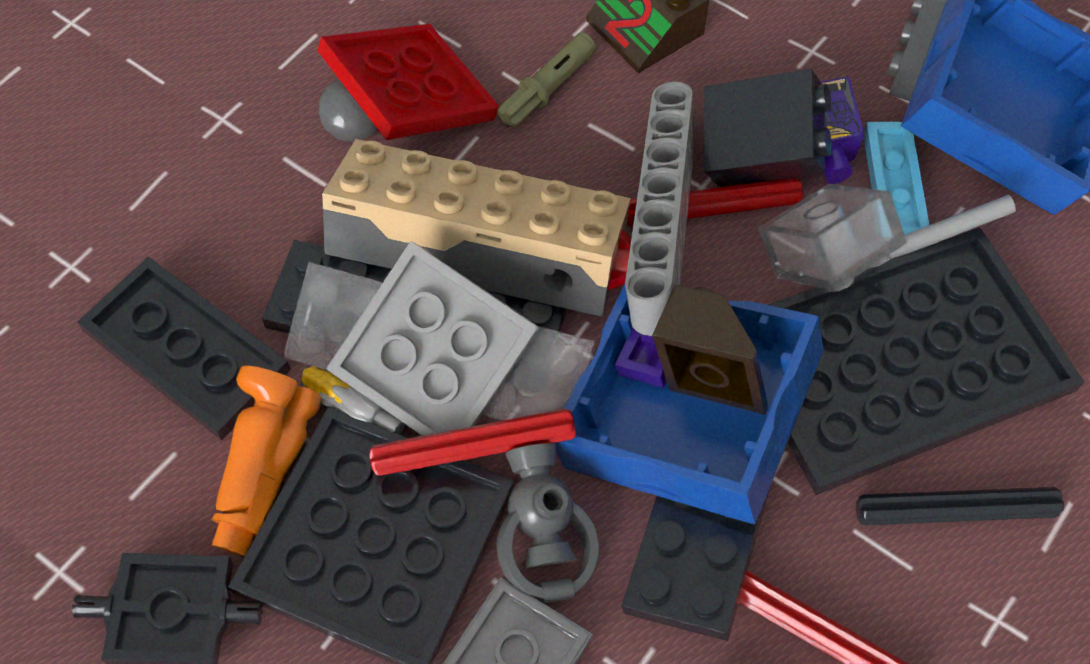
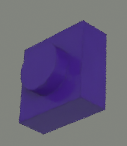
(641, 360)

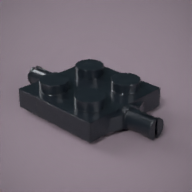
(167, 609)

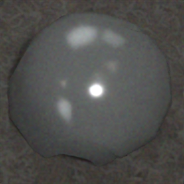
(343, 115)

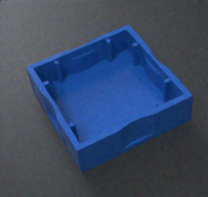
(1009, 98)
(685, 444)

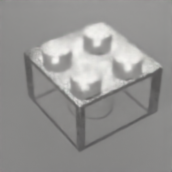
(833, 236)

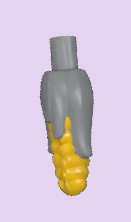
(346, 399)

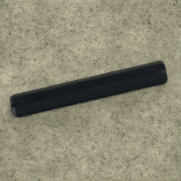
(959, 505)

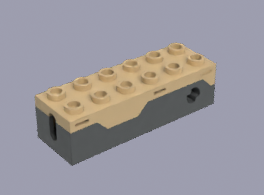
(486, 223)

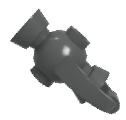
(542, 509)

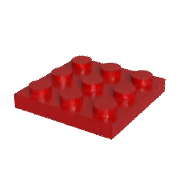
(407, 80)

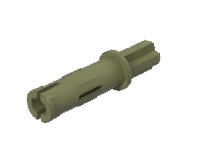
(535, 91)

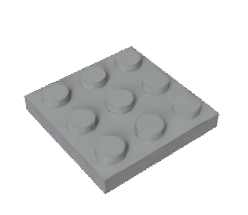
(432, 345)

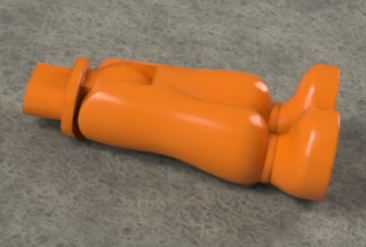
(260, 454)

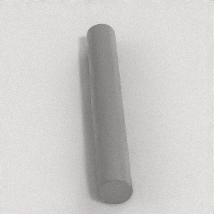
(956, 225)

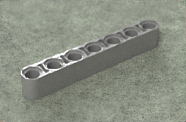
(661, 205)

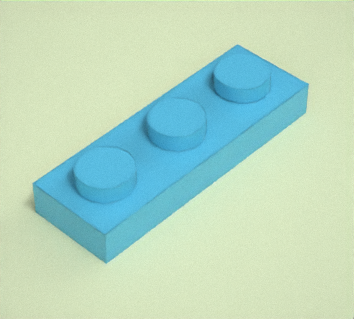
(895, 168)

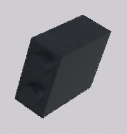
(766, 128)

